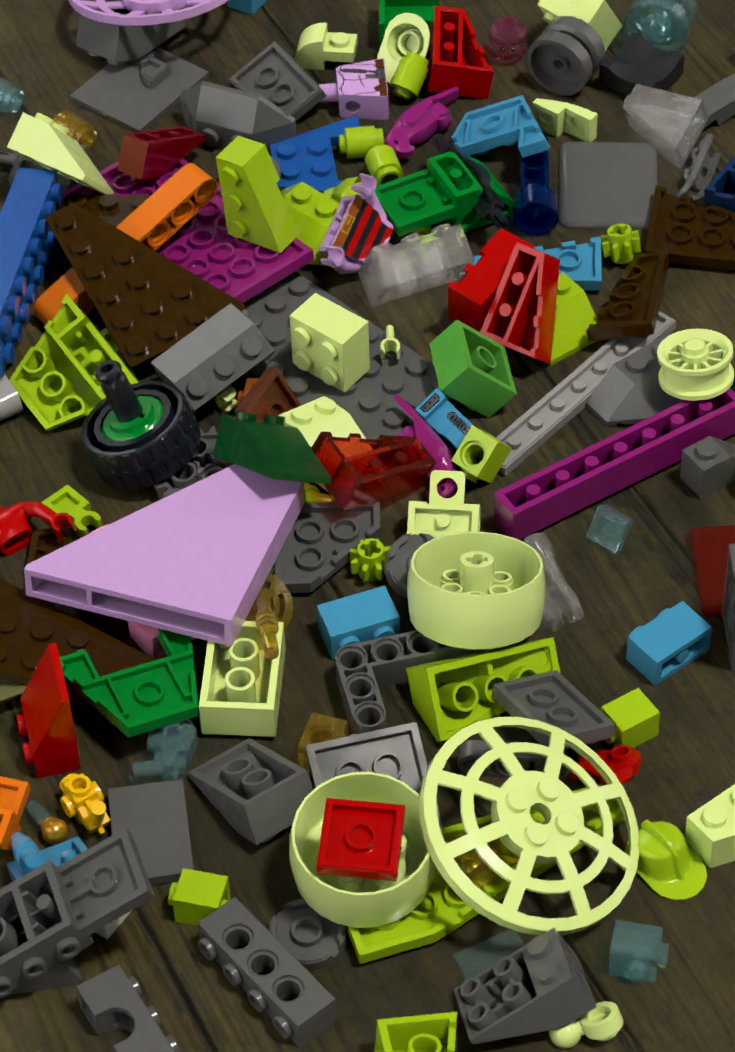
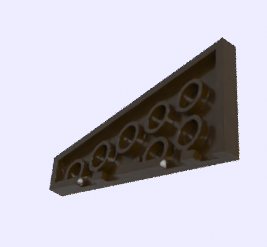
(691, 231)

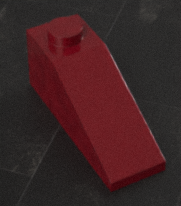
(156, 151)

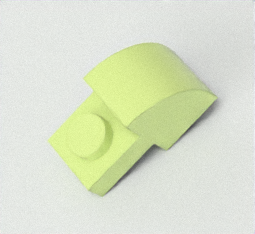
(319, 45)

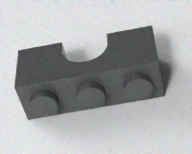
(115, 1003)

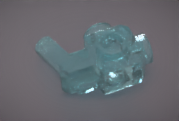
(172, 751)

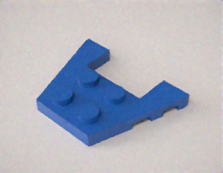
(310, 156)

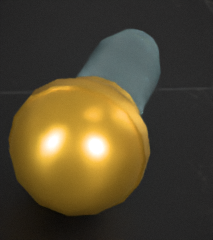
(53, 829)

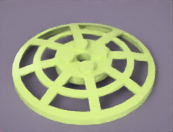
(523, 835)

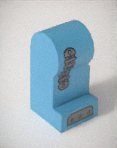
(444, 419)

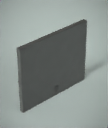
(124, 98)

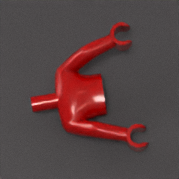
(15, 527)

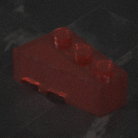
(372, 468)

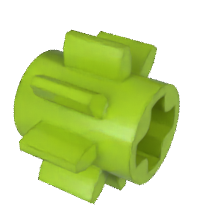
(621, 243)
(369, 559)

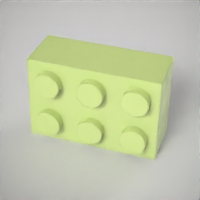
(242, 686)

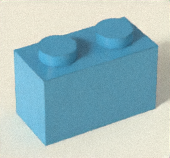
(357, 619)
(668, 642)

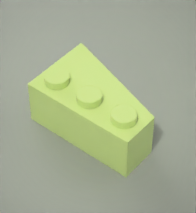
(712, 829)

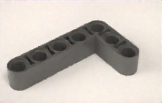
(377, 664)

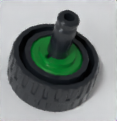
(138, 430)

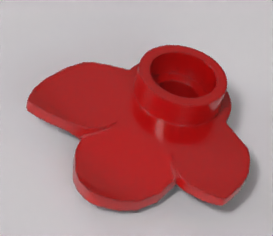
(621, 759)

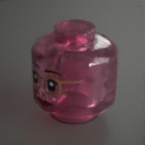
(508, 39)

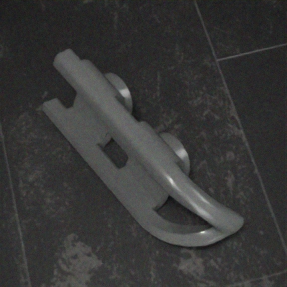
(700, 162)

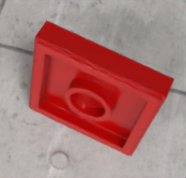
(361, 839)

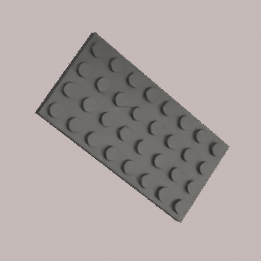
(371, 397)

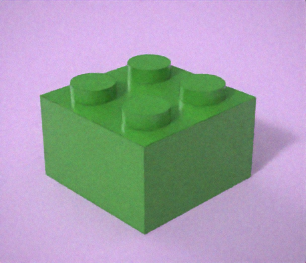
(472, 369)

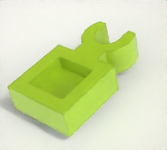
(71, 502)

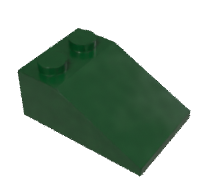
(268, 448)

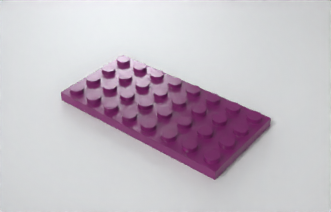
(204, 243)

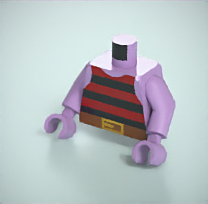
(356, 228)

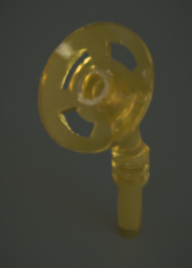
(266, 618)

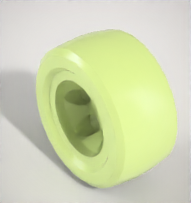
(476, 590)
(352, 899)

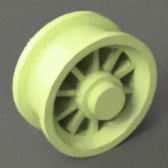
(695, 364)

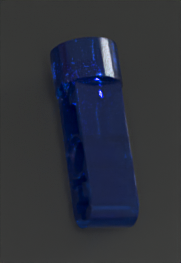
(535, 203)

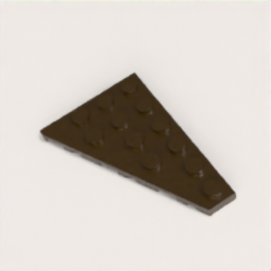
(136, 291)

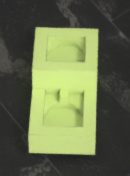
(560, 117)

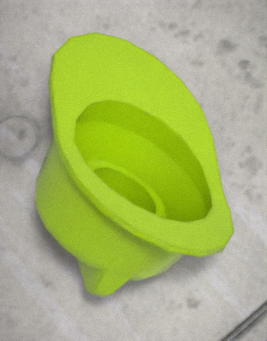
(668, 861)

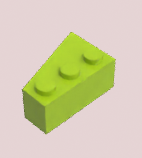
(252, 197)

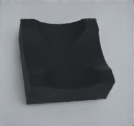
(640, 64)

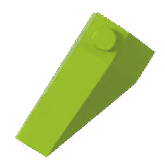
(459, 688)

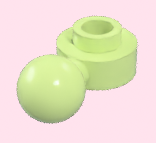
(597, 1024)

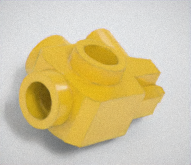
(84, 802)

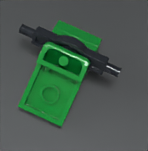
(449, 190)

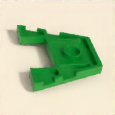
(141, 695)

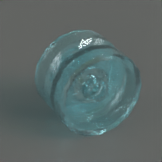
(661, 22)

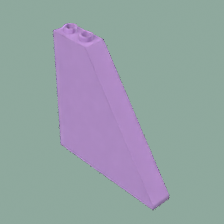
(181, 561)

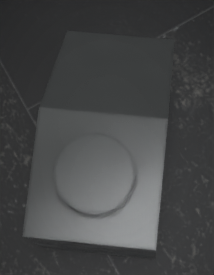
(708, 466)

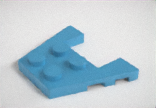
(498, 126)

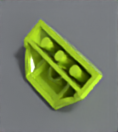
(314, 214)

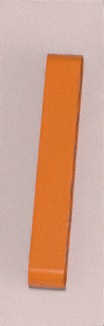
(149, 223)

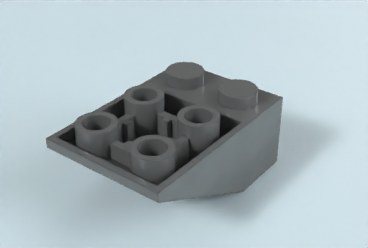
(526, 992)

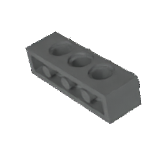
(287, 978)

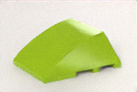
(59, 372)

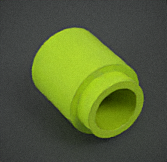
(409, 75)
(359, 140)
(383, 164)

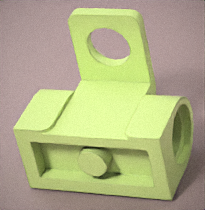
(442, 514)

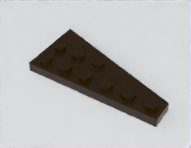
(33, 624)

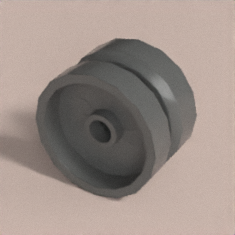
(565, 55)

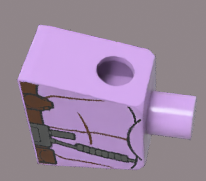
(360, 90)

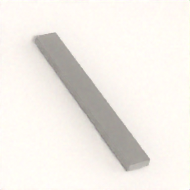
(570, 396)

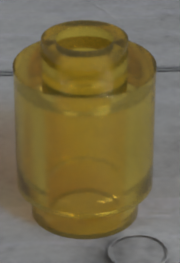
(78, 128)

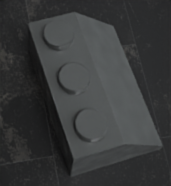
(214, 357)

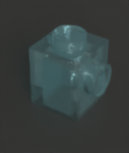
(637, 951)

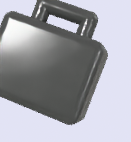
(606, 184)

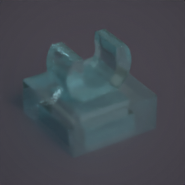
(609, 528)

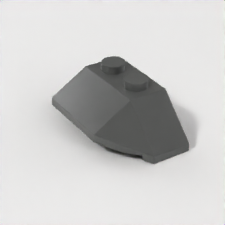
(230, 112)
(631, 389)

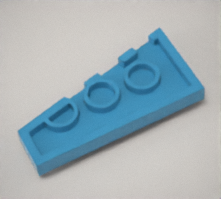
(578, 262)

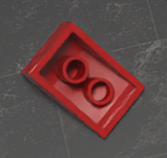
(48, 719)

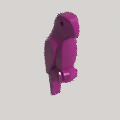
(421, 122)
(433, 443)

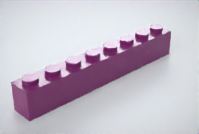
(611, 464)

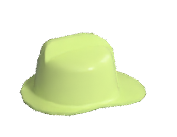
(403, 35)

